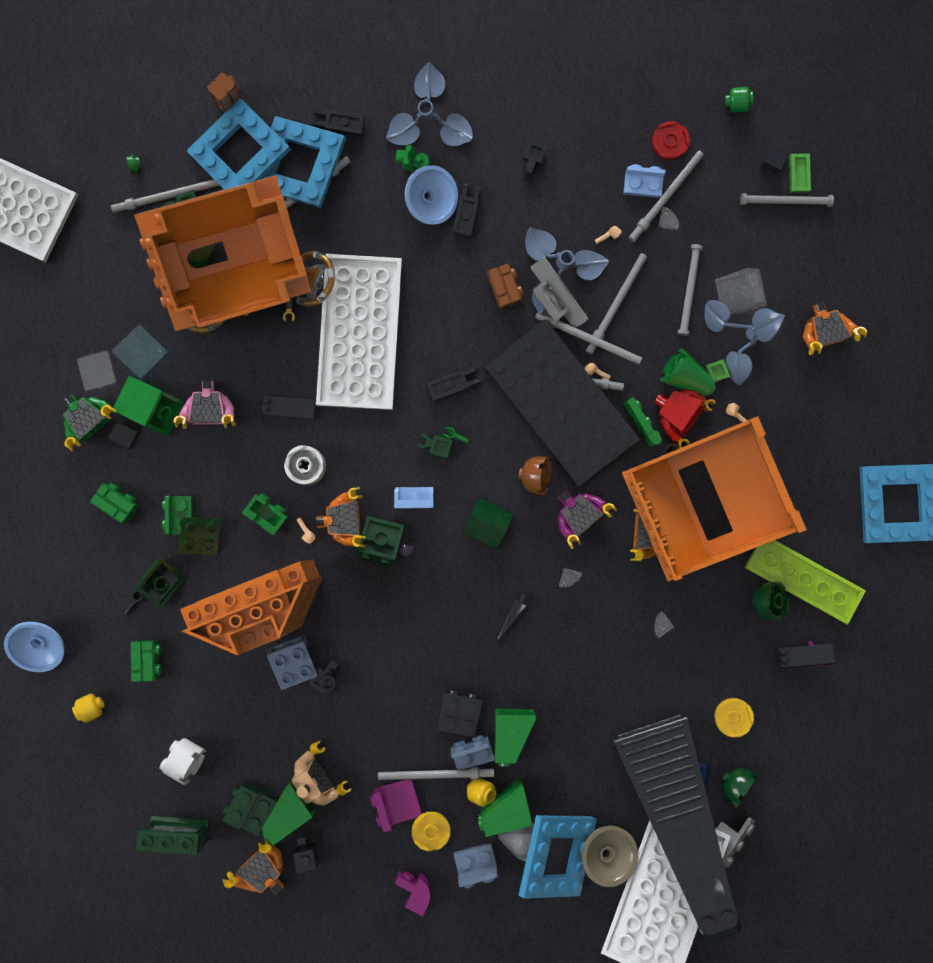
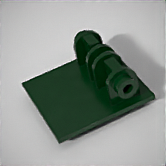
(199, 535)

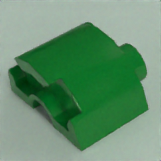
(264, 513)

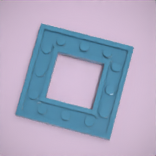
(235, 117)
(330, 148)
(872, 503)
(534, 882)

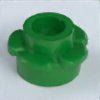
(133, 163)

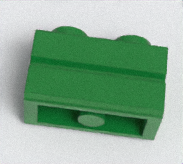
(114, 503)
(145, 660)

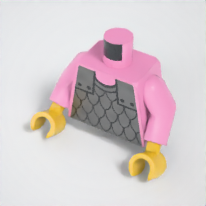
(206, 408)

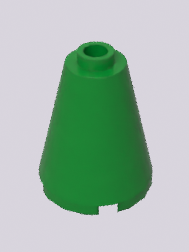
(687, 374)

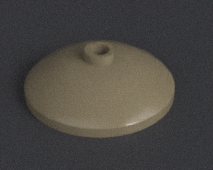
(617, 863)

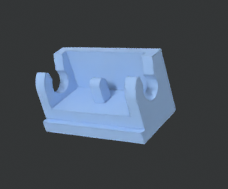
(413, 497)

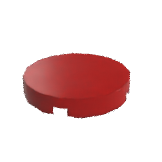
(670, 140)

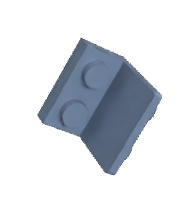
(291, 662)
(472, 753)
(476, 865)

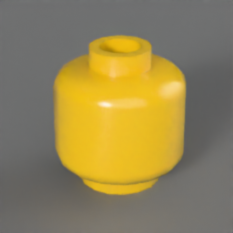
(88, 708)
(481, 792)

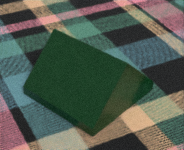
(488, 523)
(159, 583)

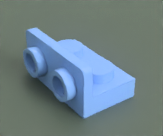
(643, 181)

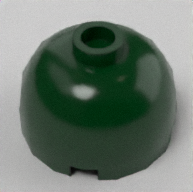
(771, 601)
(737, 785)

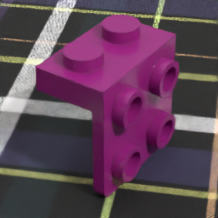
(395, 803)

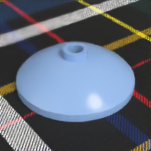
(441, 195)
(34, 646)

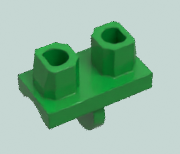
(411, 159)

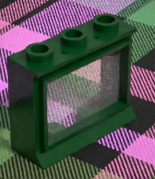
(173, 835)

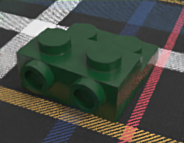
(381, 541)
(249, 809)

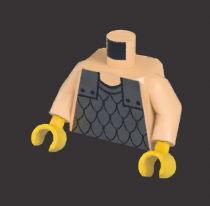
(312, 781)

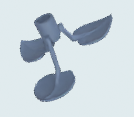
(403, 128)
(543, 244)
(764, 328)

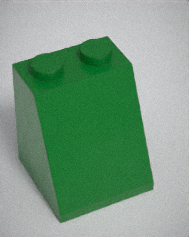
(148, 406)
(510, 733)
(506, 812)
(287, 815)

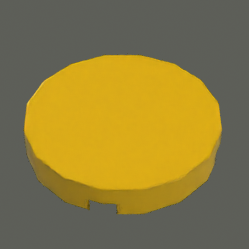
(734, 717)
(430, 831)

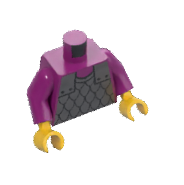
(580, 514)

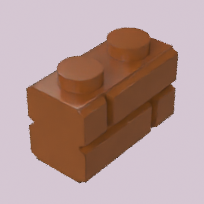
(224, 91)
(504, 286)

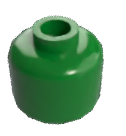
(739, 99)

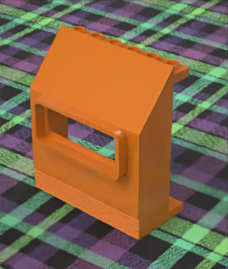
(746, 487)

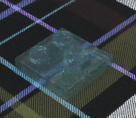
(139, 351)

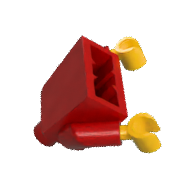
(681, 412)

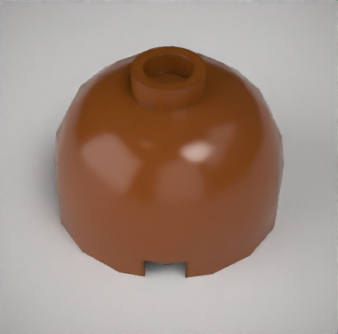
(536, 474)

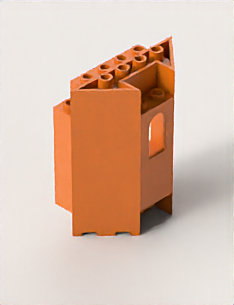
(259, 244)
(255, 609)

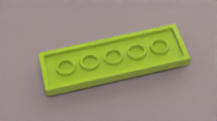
(806, 580)

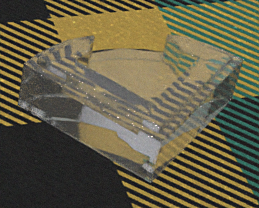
(668, 219)
(569, 577)
(662, 625)

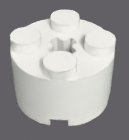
(295, 460)
(183, 760)

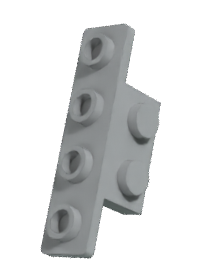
(555, 295)
(736, 839)

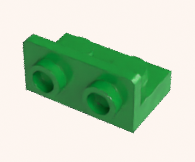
(176, 508)

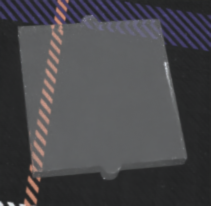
(96, 370)

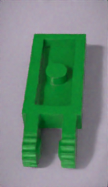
(642, 422)

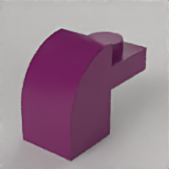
(419, 891)

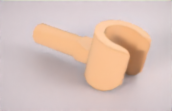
(614, 231)
(591, 368)
(732, 410)
(309, 536)

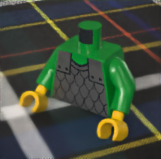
(84, 418)

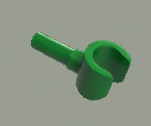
(452, 434)

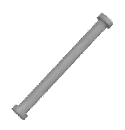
(829, 200)
(696, 248)

